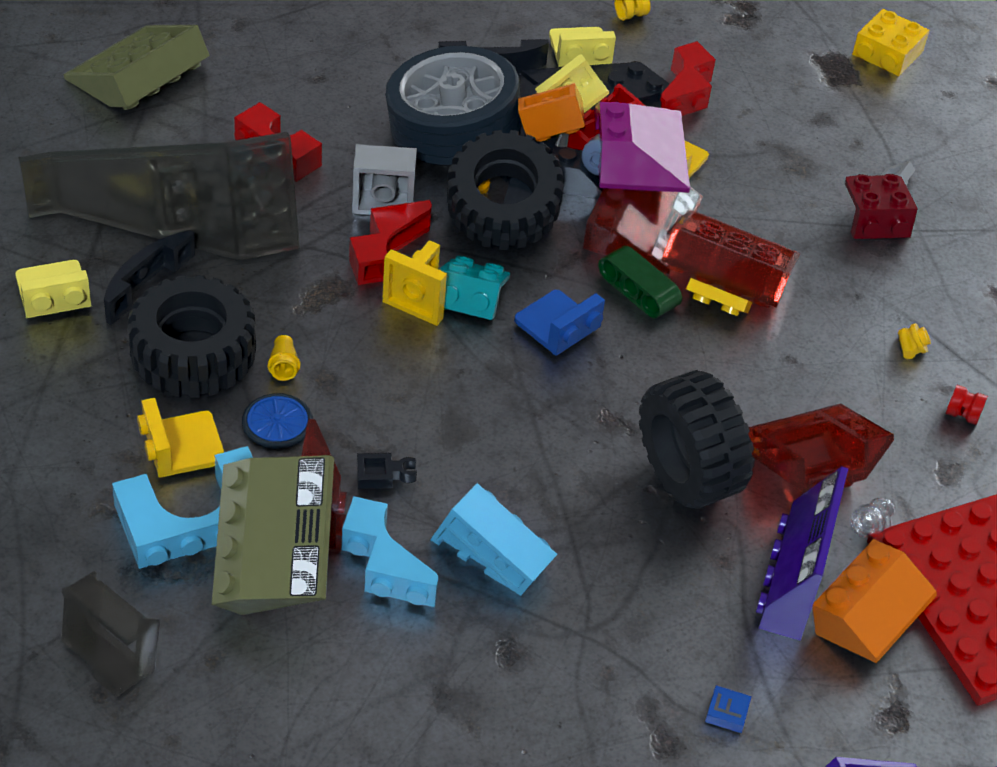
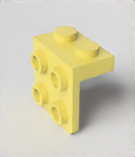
(591, 42)
(53, 288)

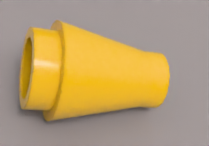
(283, 359)

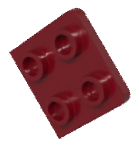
(881, 206)

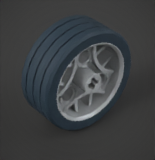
(451, 98)

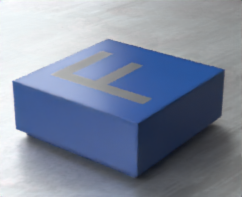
(728, 709)

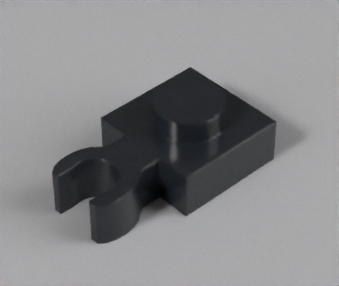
(379, 470)

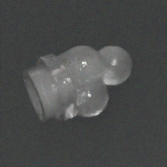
(872, 517)

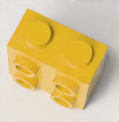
(890, 42)

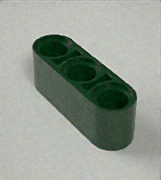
(640, 281)

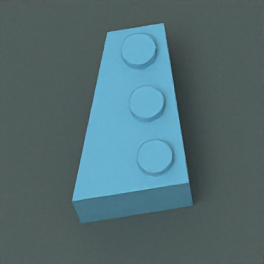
(495, 539)

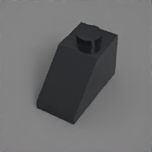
(577, 178)

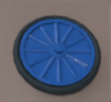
(276, 420)

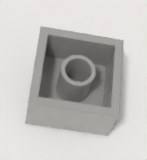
(382, 177)

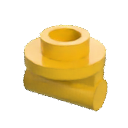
(913, 340)

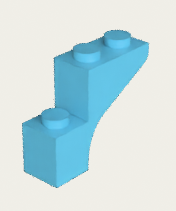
(390, 568)

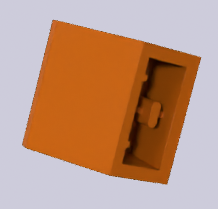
(552, 112)

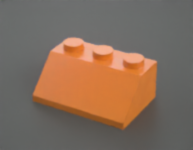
(872, 601)

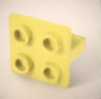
(584, 77)

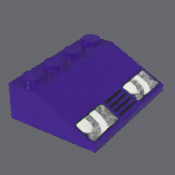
(800, 558)

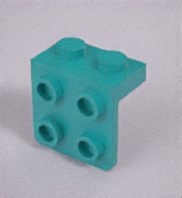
(473, 287)

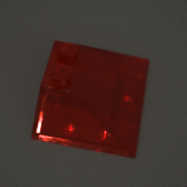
(819, 442)

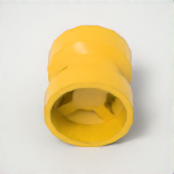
(628, 8)

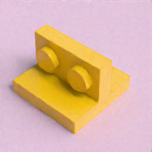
(416, 283)

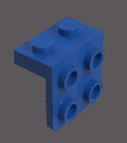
(560, 321)

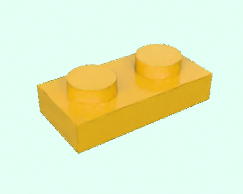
(730, 303)

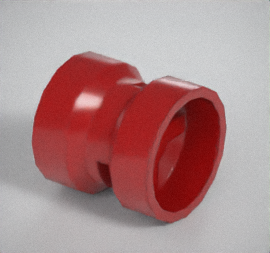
(966, 404)

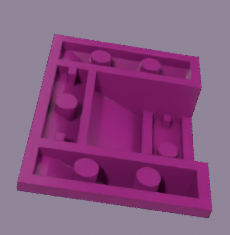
(641, 148)

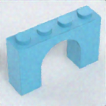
(157, 534)

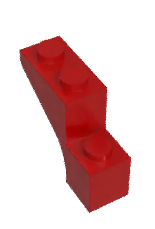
(691, 86)
(390, 229)

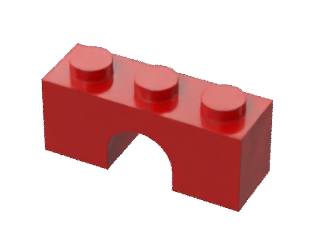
(263, 121)

